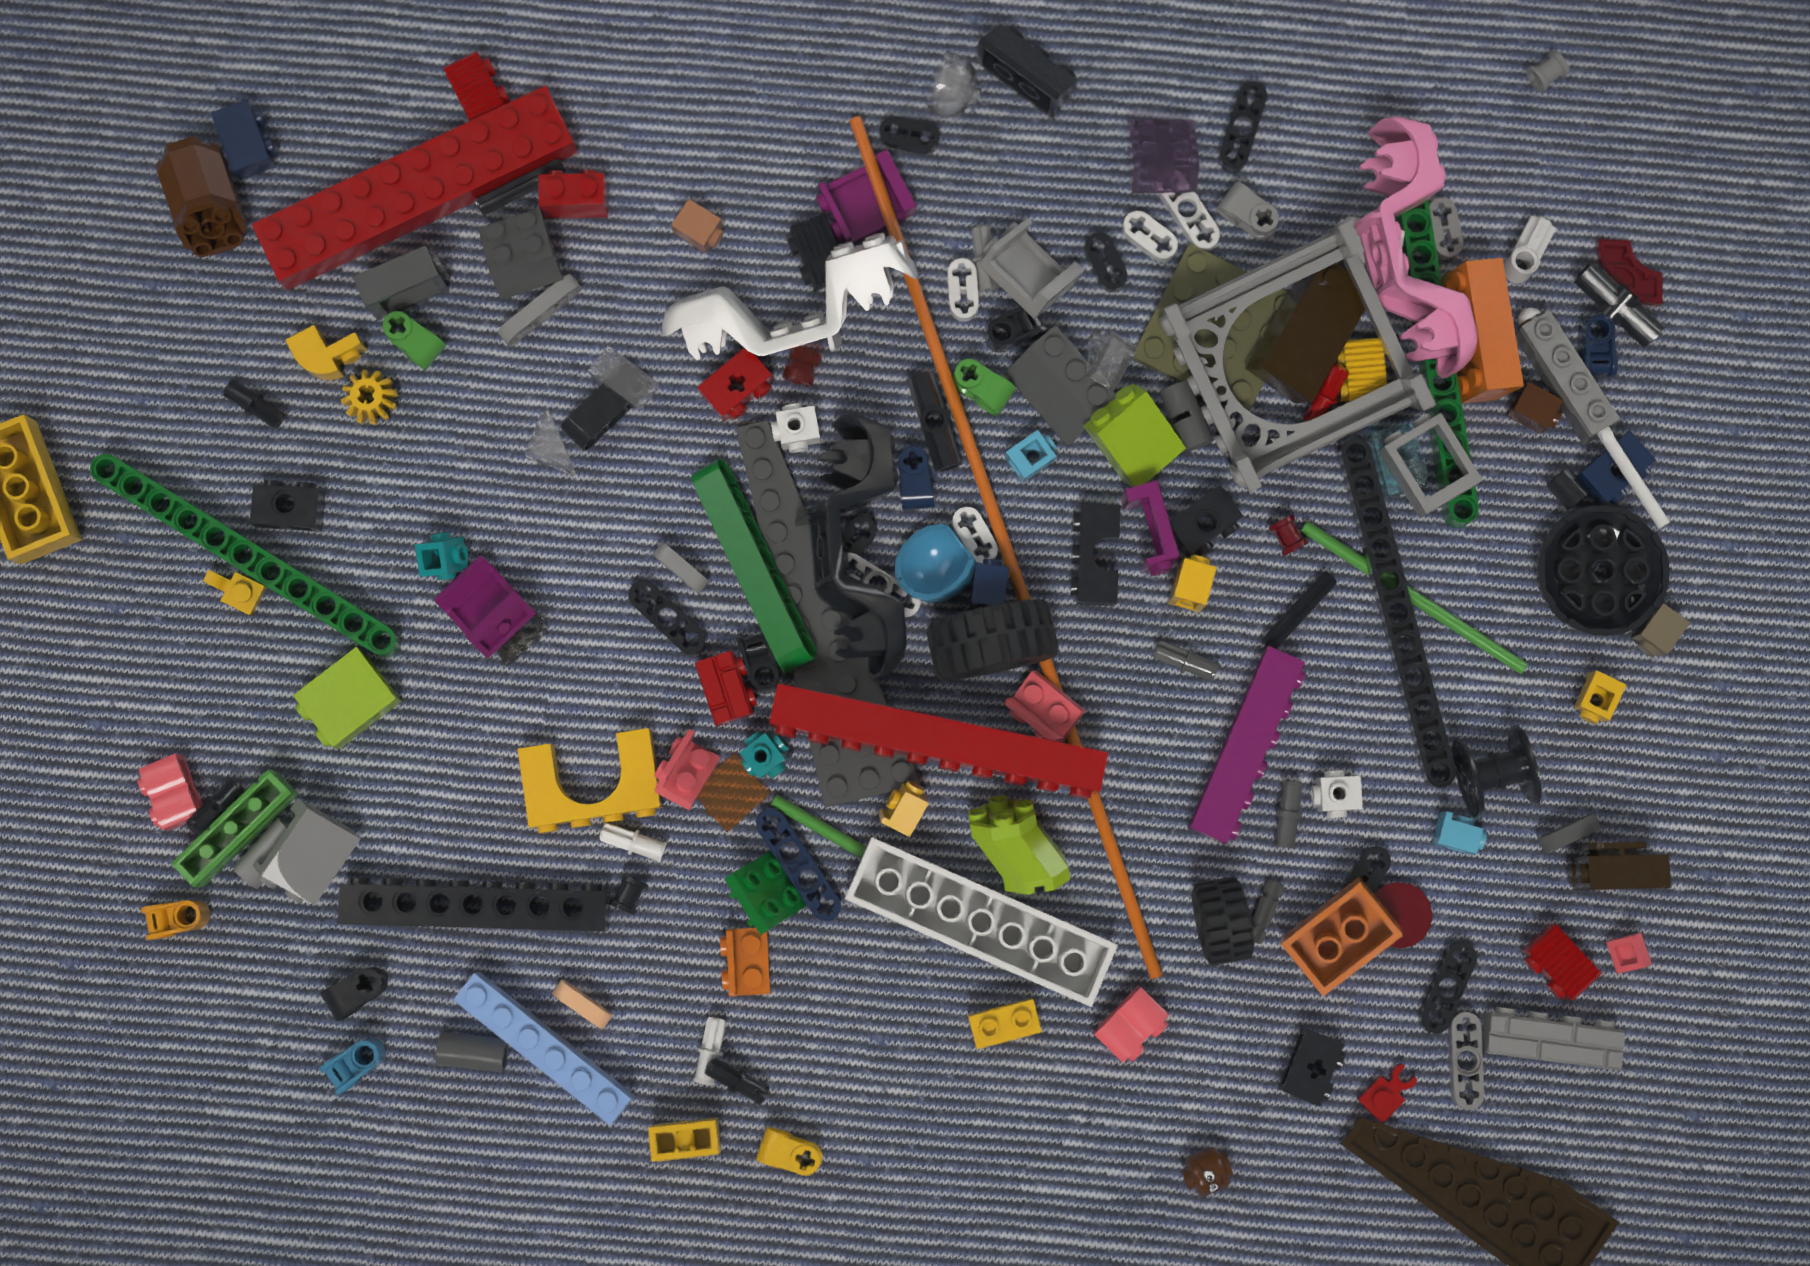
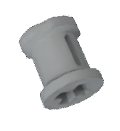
(1547, 71)

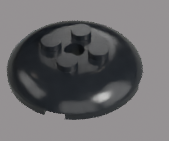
(1633, 563)

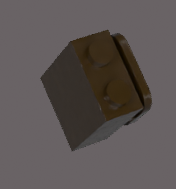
(1618, 867)

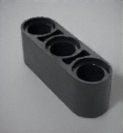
(595, 416)

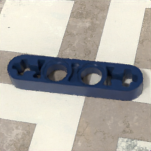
(795, 867)

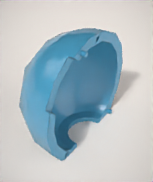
(934, 565)

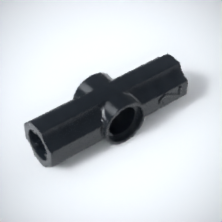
(1618, 304)
(929, 402)

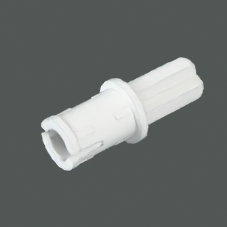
(632, 841)
(710, 1048)

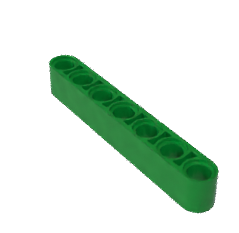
(754, 565)

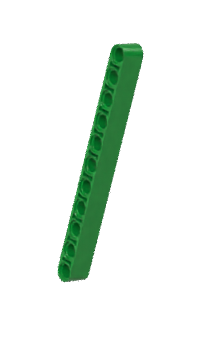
(1450, 398)
(231, 549)

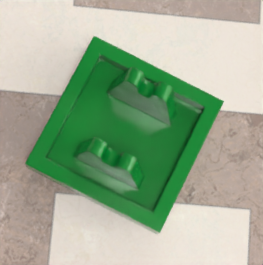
(765, 892)

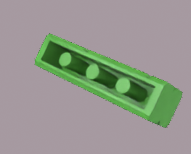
(235, 828)

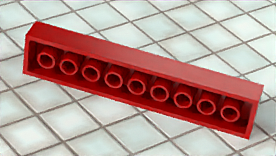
(413, 188)
(938, 740)

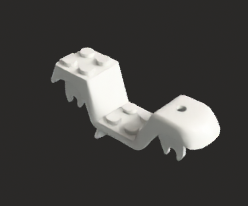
(848, 268)

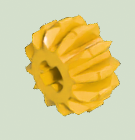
(358, 403)

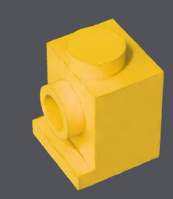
(1609, 692)
(904, 808)

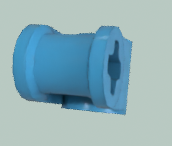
(348, 1066)

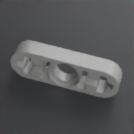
(539, 310)
(1459, 1085)

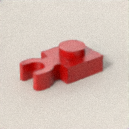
(1383, 1096)

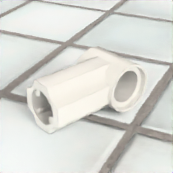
(1529, 249)

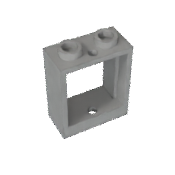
(1404, 477)

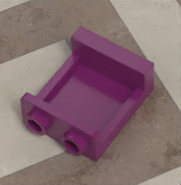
(855, 204)
(1150, 499)
(484, 606)

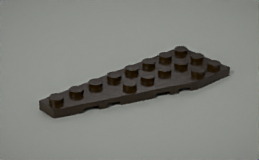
(1497, 1205)

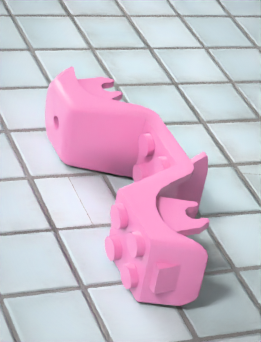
(1411, 174)

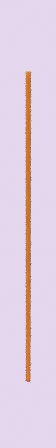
(999, 529)

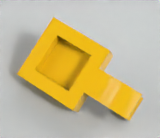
(238, 592)

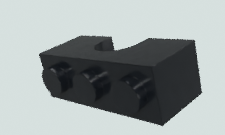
(1094, 525)

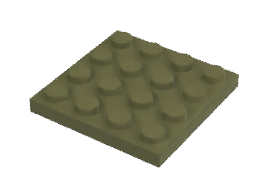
(1195, 275)

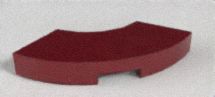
(1622, 265)

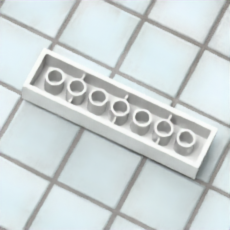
(981, 922)

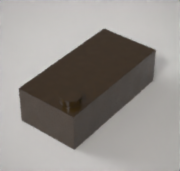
(1308, 334)

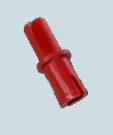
(1328, 392)

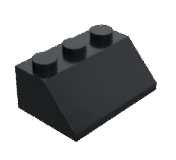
(1026, 69)

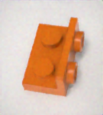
(746, 962)

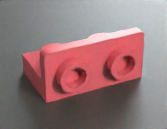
(1044, 708)
(686, 771)

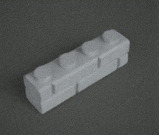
(1553, 1040)

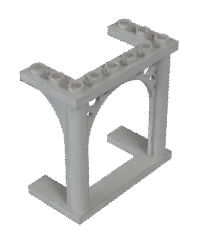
(1308, 436)

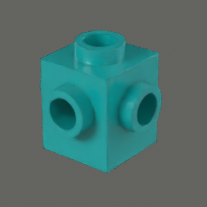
(441, 556)
(776, 750)

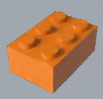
(1341, 936)

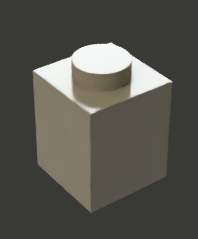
(1660, 632)

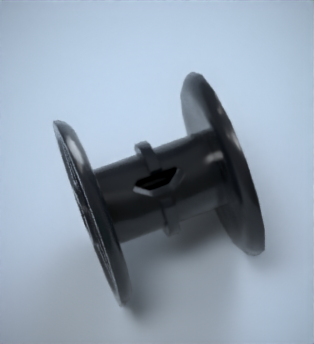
(1497, 771)

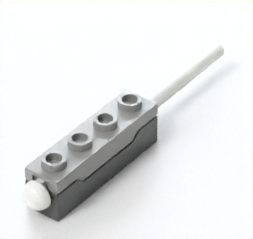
(1582, 397)

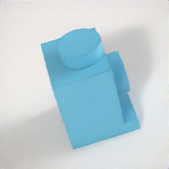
(1037, 443)
(1459, 834)

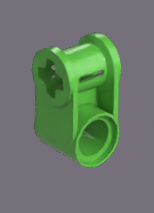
(416, 342)
(985, 388)

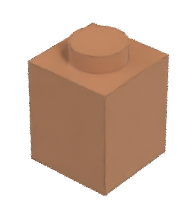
(698, 226)

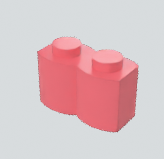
(170, 791)
(1131, 1025)

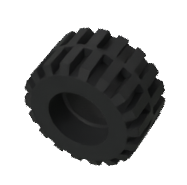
(1223, 921)

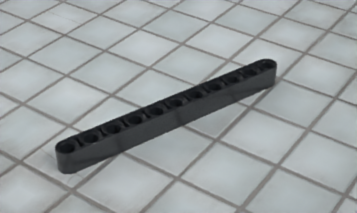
(1392, 629)

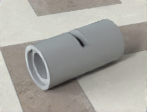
(259, 851)

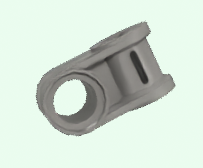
(1245, 208)

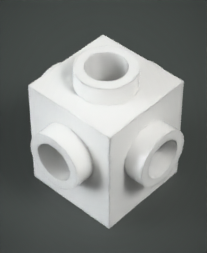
(799, 439)
(1348, 791)

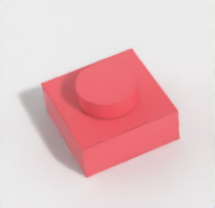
(1629, 953)

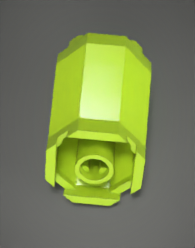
(1018, 845)

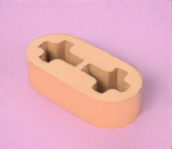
(582, 1004)

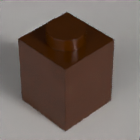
(1536, 408)

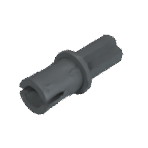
(1185, 660)

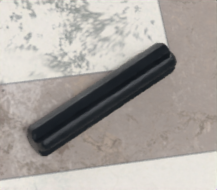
(515, 188)
(1299, 610)

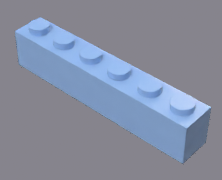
(544, 1048)

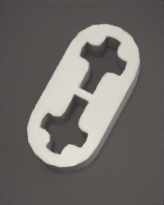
(1145, 242)
(970, 289)
(981, 530)

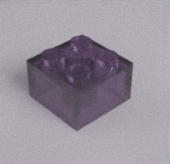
(1162, 156)

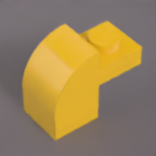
(323, 360)

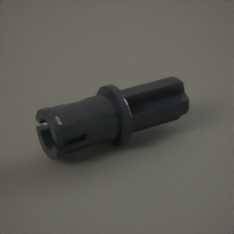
(253, 403)
(214, 806)
(736, 1080)

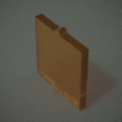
(731, 793)

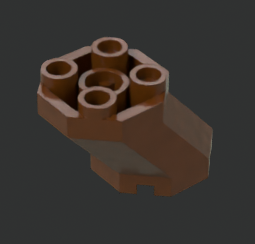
(201, 197)

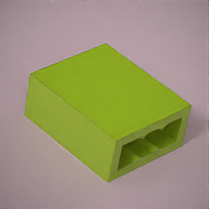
(1134, 436)
(346, 699)

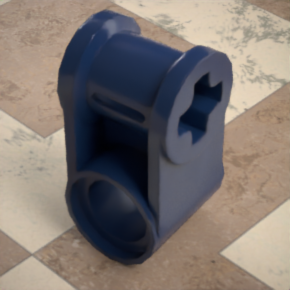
(1598, 354)
(915, 485)

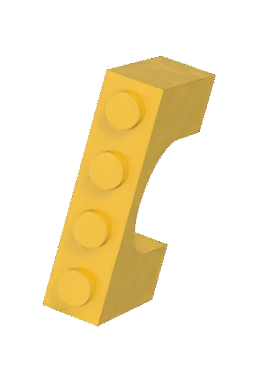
(549, 804)

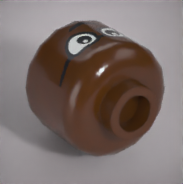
(1207, 1171)

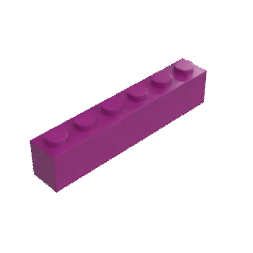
(1246, 746)

